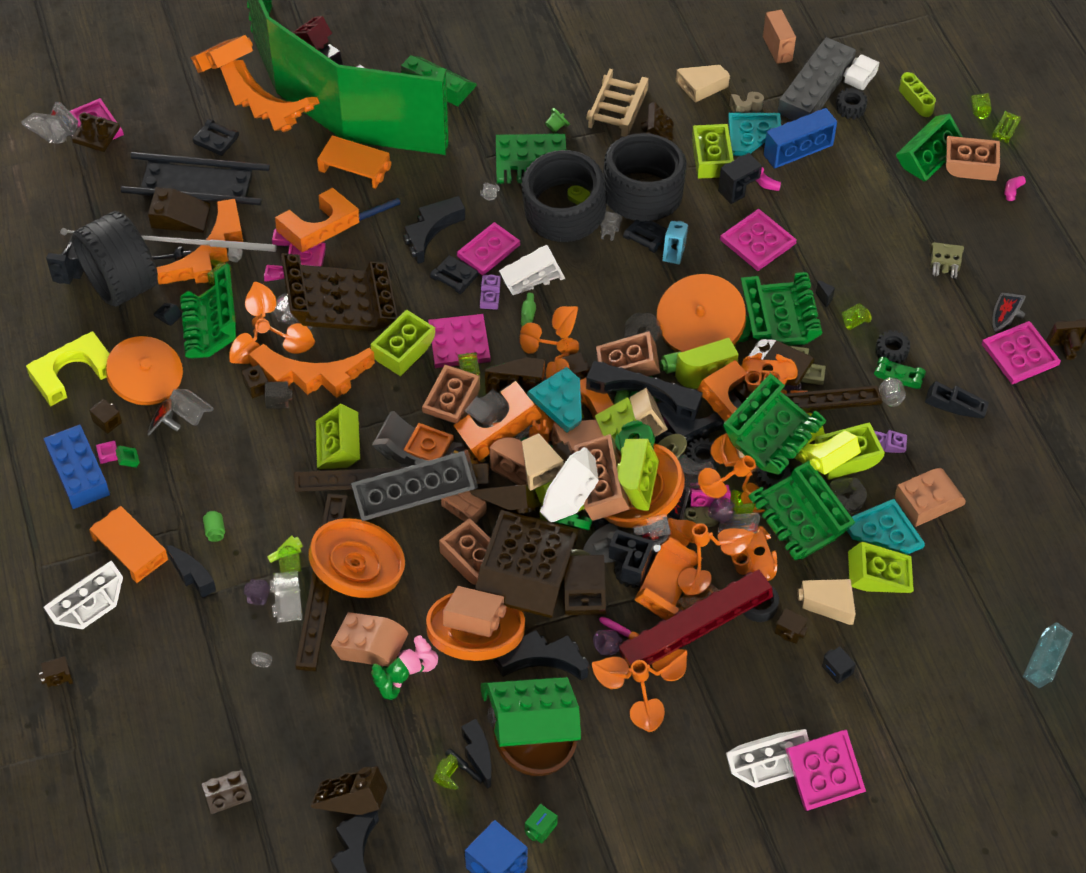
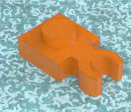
(541, 429)

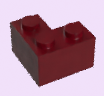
(314, 32)

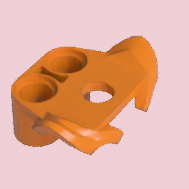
(783, 370)
(765, 563)

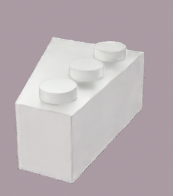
(531, 270)

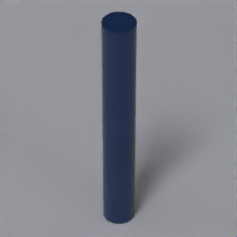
(385, 206)

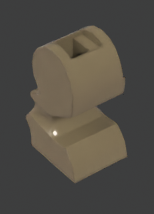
(753, 103)

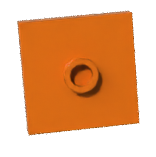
(428, 443)

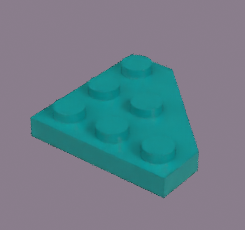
(749, 130)
(560, 398)
(886, 528)

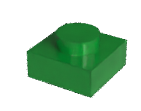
(127, 456)

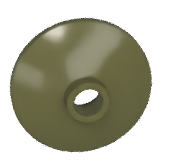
(675, 443)

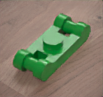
(900, 372)

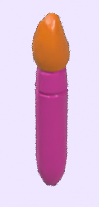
(618, 628)

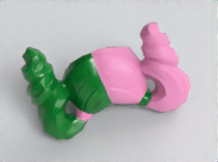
(407, 662)

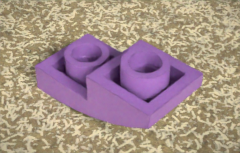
(490, 292)
(892, 441)

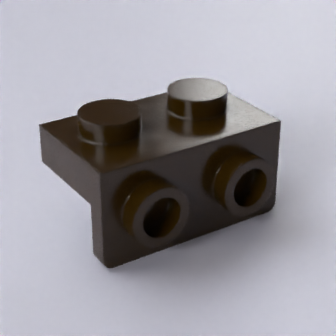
(226, 791)

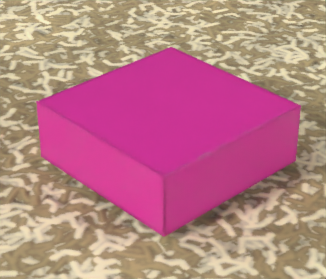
(107, 452)

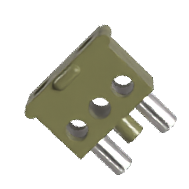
(946, 258)

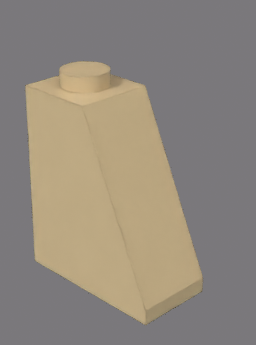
(702, 81)
(647, 411)
(540, 461)
(829, 599)

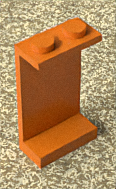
(355, 159)
(129, 543)
(660, 586)

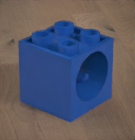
(496, 852)

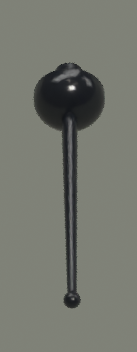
(179, 253)

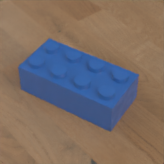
(800, 138)
(76, 466)

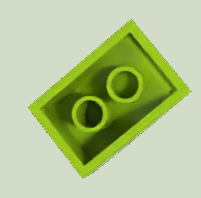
(880, 569)

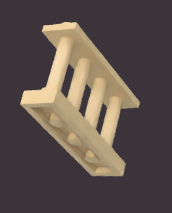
(629, 112)

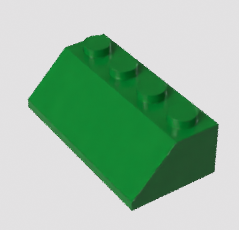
(457, 86)
(927, 149)

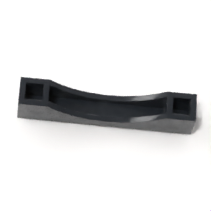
(608, 378)

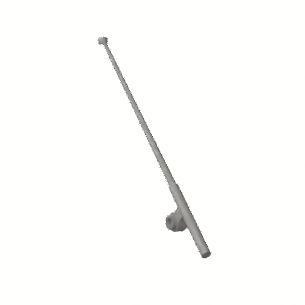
(234, 248)

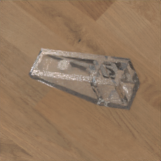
(47, 126)

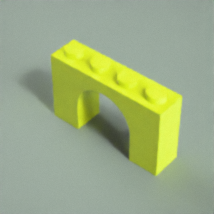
(45, 369)
(830, 453)

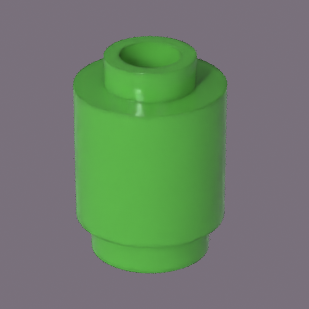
(669, 362)
(214, 526)

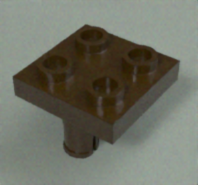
(658, 123)
(95, 132)
(1070, 335)

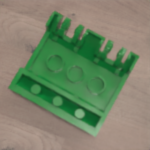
(520, 150)
(782, 310)
(209, 318)
(771, 426)
(803, 511)
(533, 711)

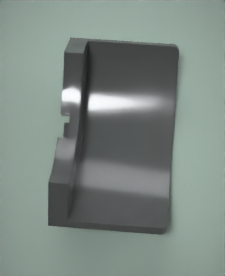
(395, 436)

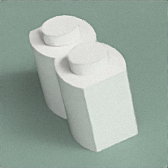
(861, 72)

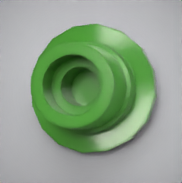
(556, 121)

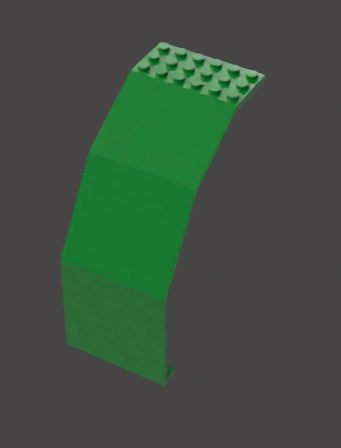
(354, 101)

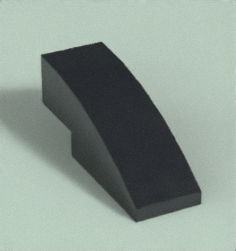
(956, 401)
(191, 571)
(477, 750)

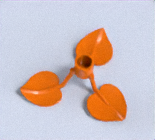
(258, 302)
(563, 322)
(725, 453)
(732, 542)
(613, 670)

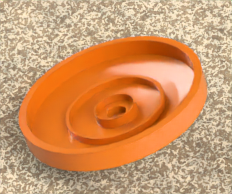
(701, 312)
(665, 495)
(356, 558)
(470, 645)

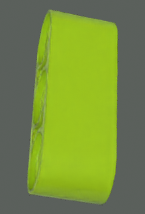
(917, 94)

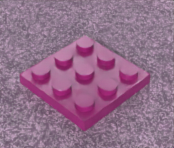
(758, 239)
(457, 337)
(1020, 352)
(825, 770)

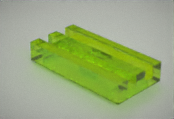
(996, 133)

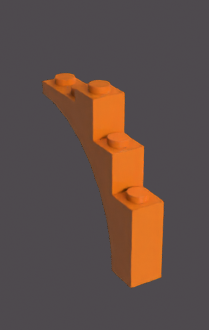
(247, 92)
(199, 263)
(310, 376)

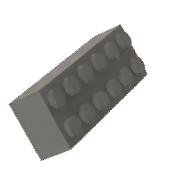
(816, 80)
(414, 485)

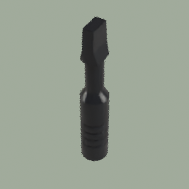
(464, 766)

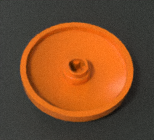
(144, 370)

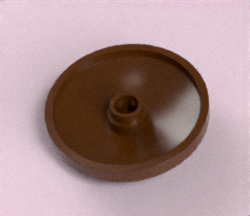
(537, 758)

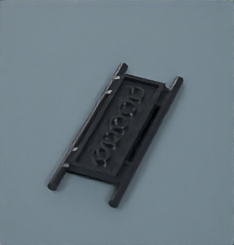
(199, 182)

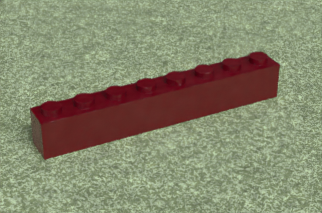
(697, 620)

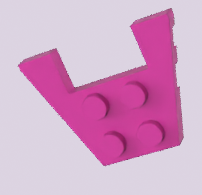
(312, 257)

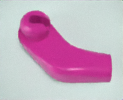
(768, 183)
(1012, 185)

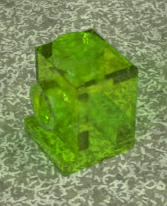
(469, 363)

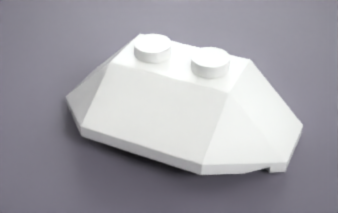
(570, 486)
(87, 598)
(765, 758)

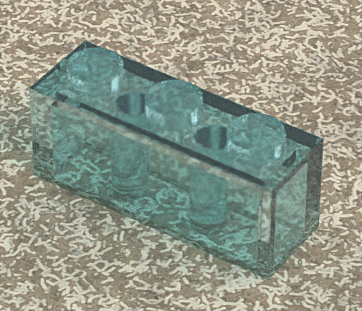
(1047, 655)

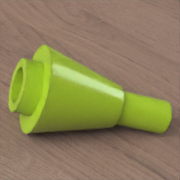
(290, 541)

